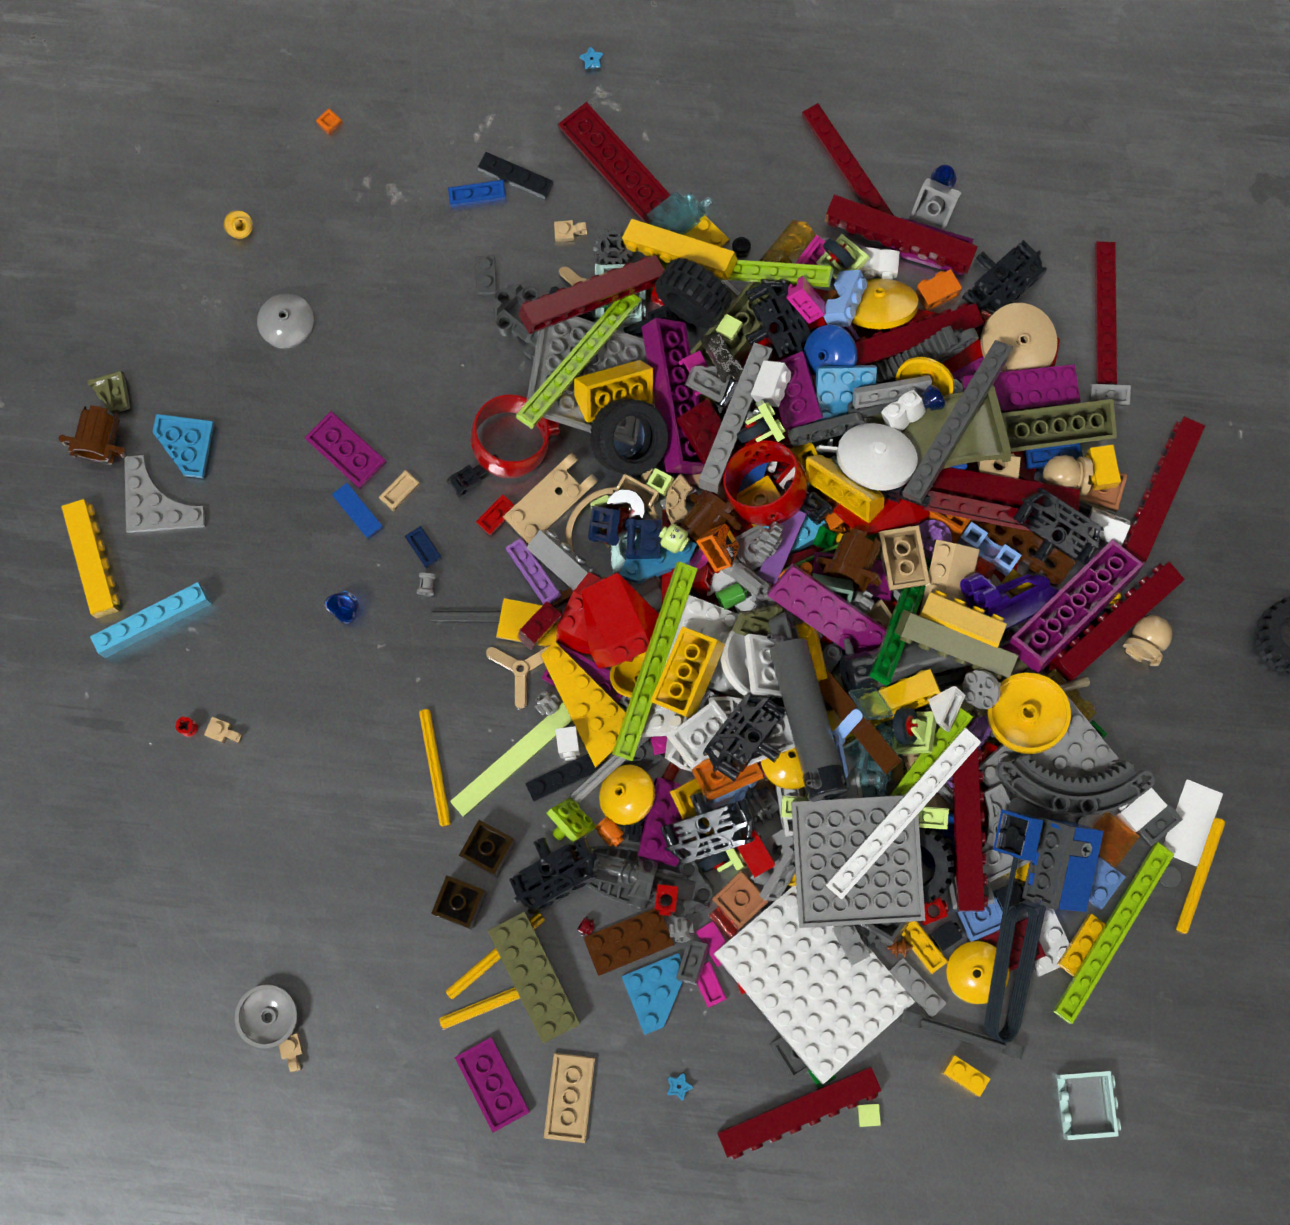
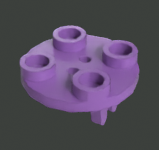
(936, 531)

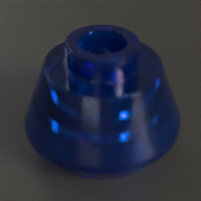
(945, 175)
(933, 398)

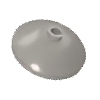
(291, 329)
(252, 1012)

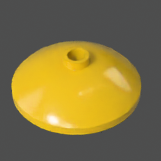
(926, 366)
(624, 675)
(785, 771)
(636, 795)
(960, 970)

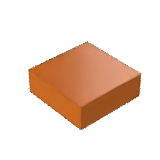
(329, 121)

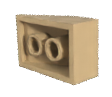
(903, 558)

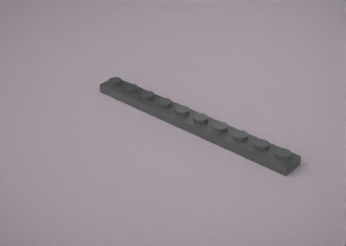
(957, 422)

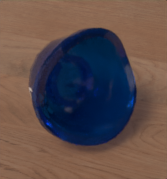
(342, 606)

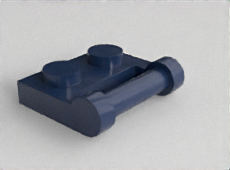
(607, 519)
(649, 539)

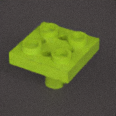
(570, 821)

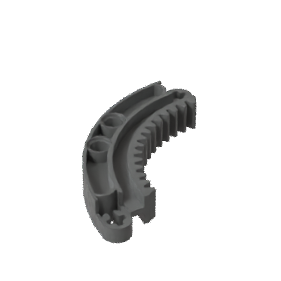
(939, 347)
(1102, 791)

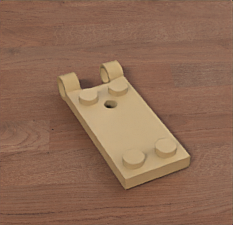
(542, 505)

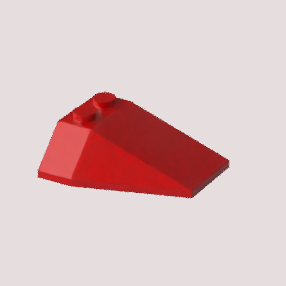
(891, 517)
(616, 621)
(572, 625)

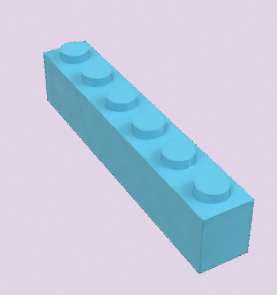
(150, 620)

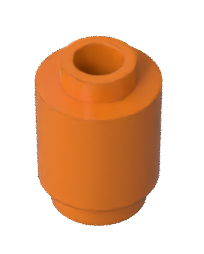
(610, 832)

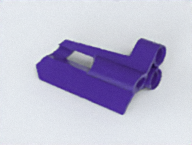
(983, 594)

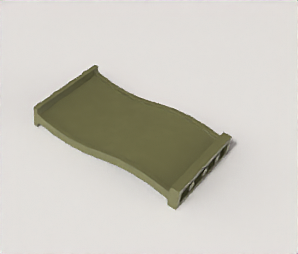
(981, 441)

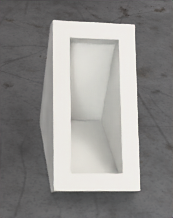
(946, 706)

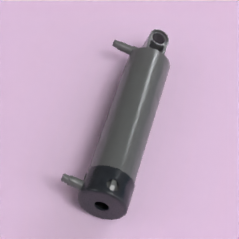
(857, 666)
(806, 711)

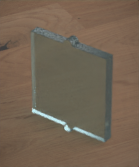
(870, 703)

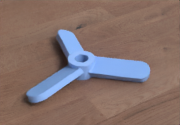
(842, 731)

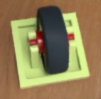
(842, 256)
(758, 427)
(913, 731)
(718, 861)

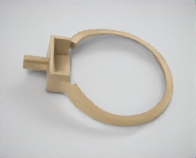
(649, 496)

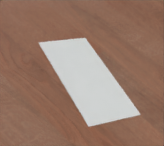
(1197, 809)

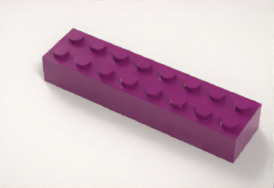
(665, 346)
(1074, 606)

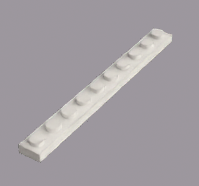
(903, 813)

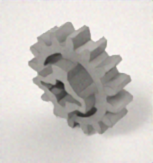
(767, 542)

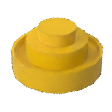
(238, 224)

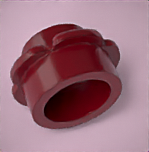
(586, 926)

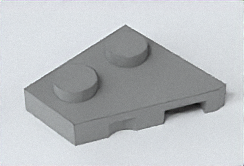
(707, 382)

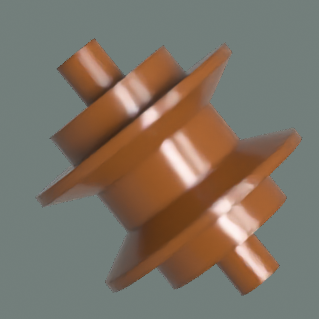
(900, 947)

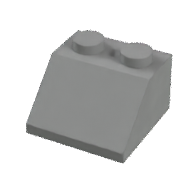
(935, 204)

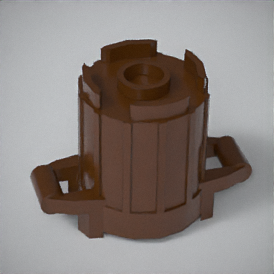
(95, 436)
(707, 514)
(853, 560)

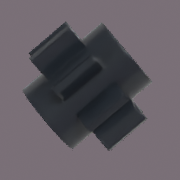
(634, 831)

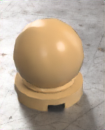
(1068, 472)
(1149, 639)

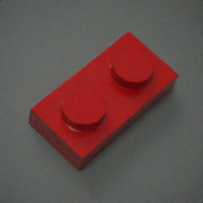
(493, 517)

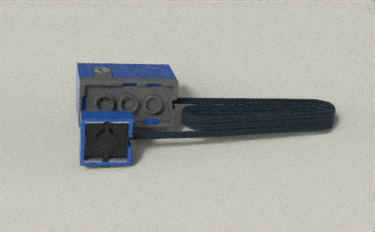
(1058, 877)

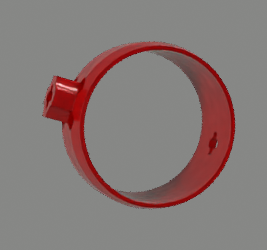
(740, 466)
(502, 468)

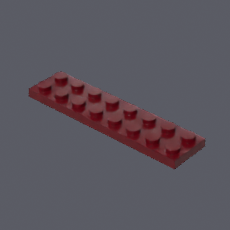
(614, 160)

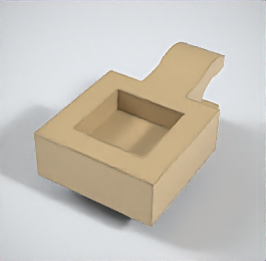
(566, 230)
(221, 730)
(290, 1050)

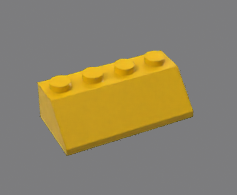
(619, 382)
(832, 481)
(964, 619)
(687, 672)

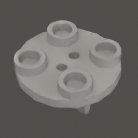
(973, 688)

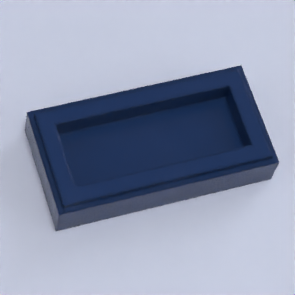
(423, 547)

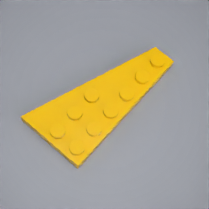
(589, 706)

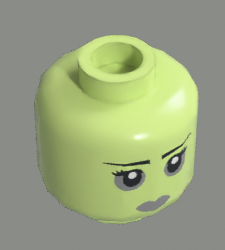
(674, 538)

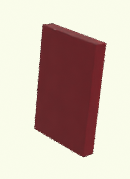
(1018, 939)

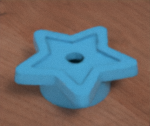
(591, 63)
(681, 1080)

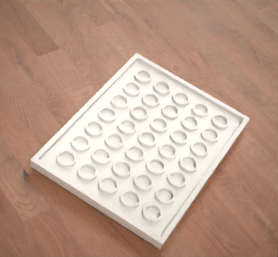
(811, 988)

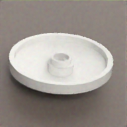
(877, 456)
(735, 663)

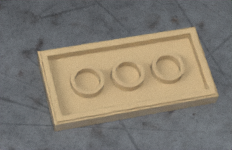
(569, 1098)

